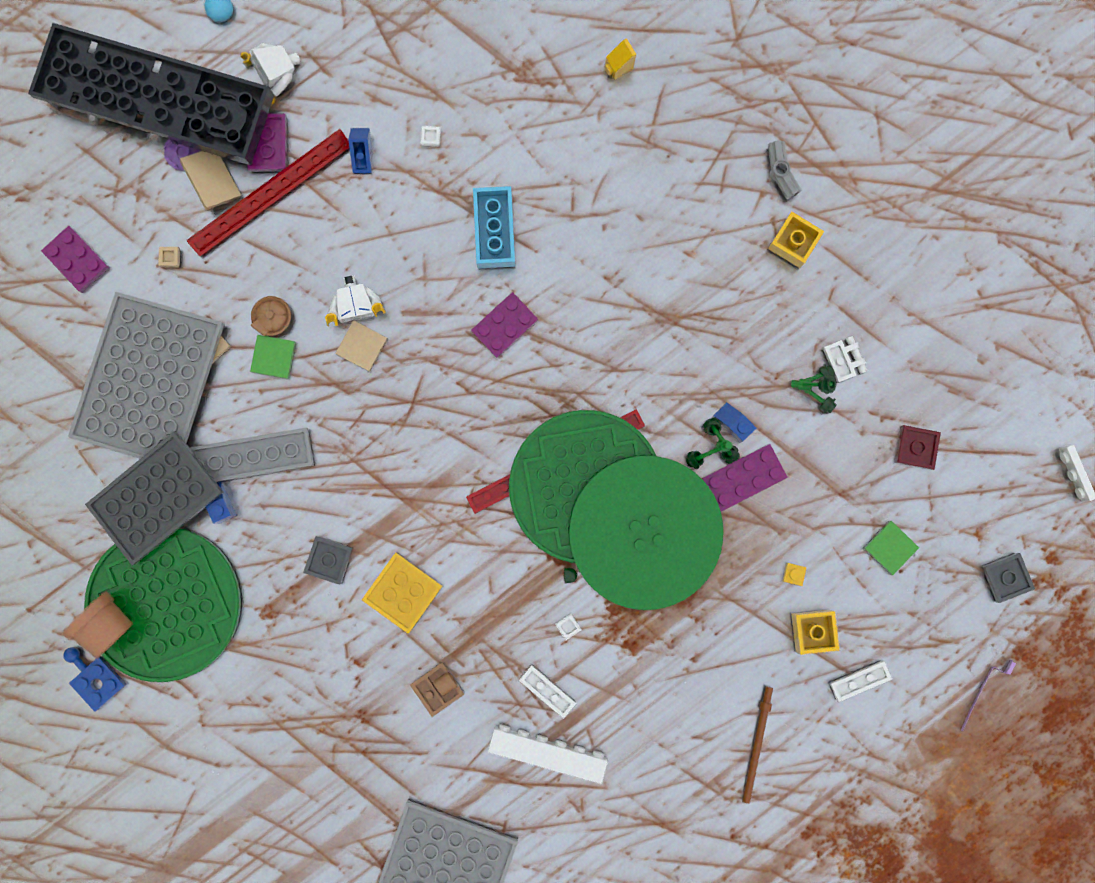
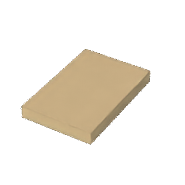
(210, 179)

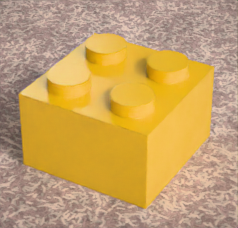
(796, 240)
(815, 632)

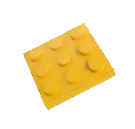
(402, 592)

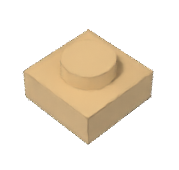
(169, 257)

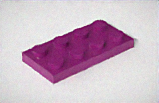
(745, 477)

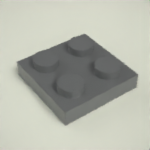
(328, 560)
(1008, 577)

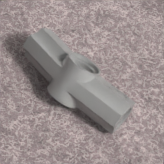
(778, 159)

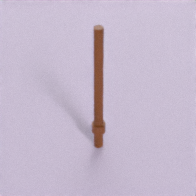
(765, 707)

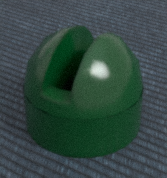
(570, 575)

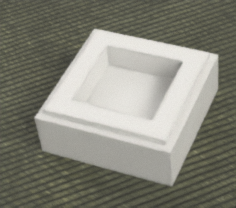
(430, 136)
(568, 626)

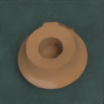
(270, 316)

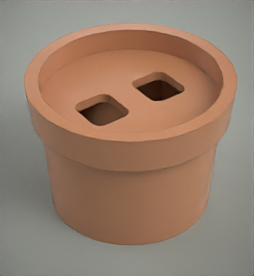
(98, 626)

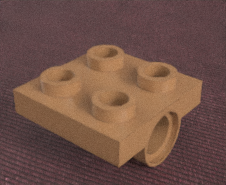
(437, 689)

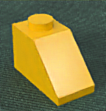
(620, 59)

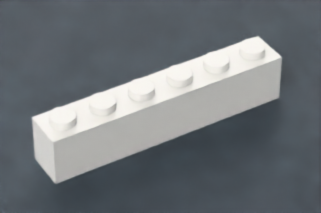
(548, 754)

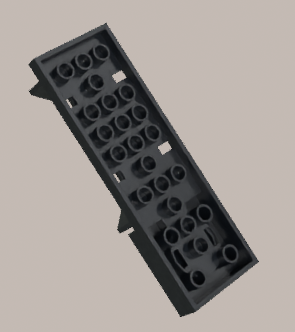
(178, 102)

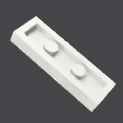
(1077, 473)
(860, 681)
(547, 691)

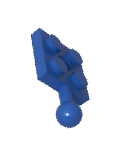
(84, 681)

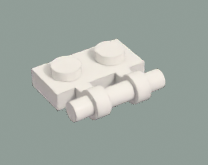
(840, 361)

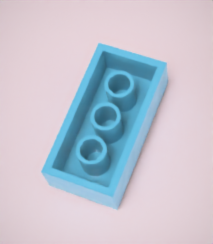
(494, 227)

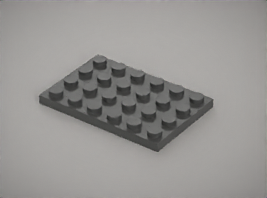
(154, 498)

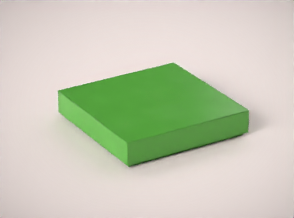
(272, 356)
(891, 547)

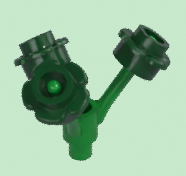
(825, 384)
(728, 451)

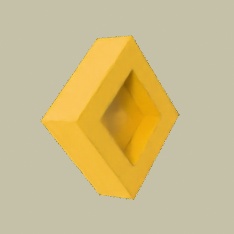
(794, 574)

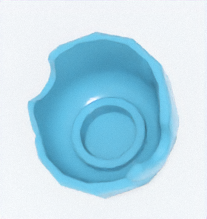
(218, 9)

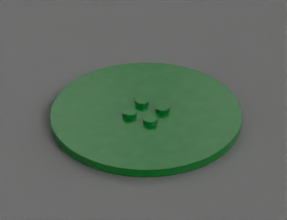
(558, 464)
(646, 532)
(179, 603)

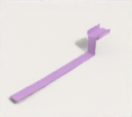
(1008, 670)

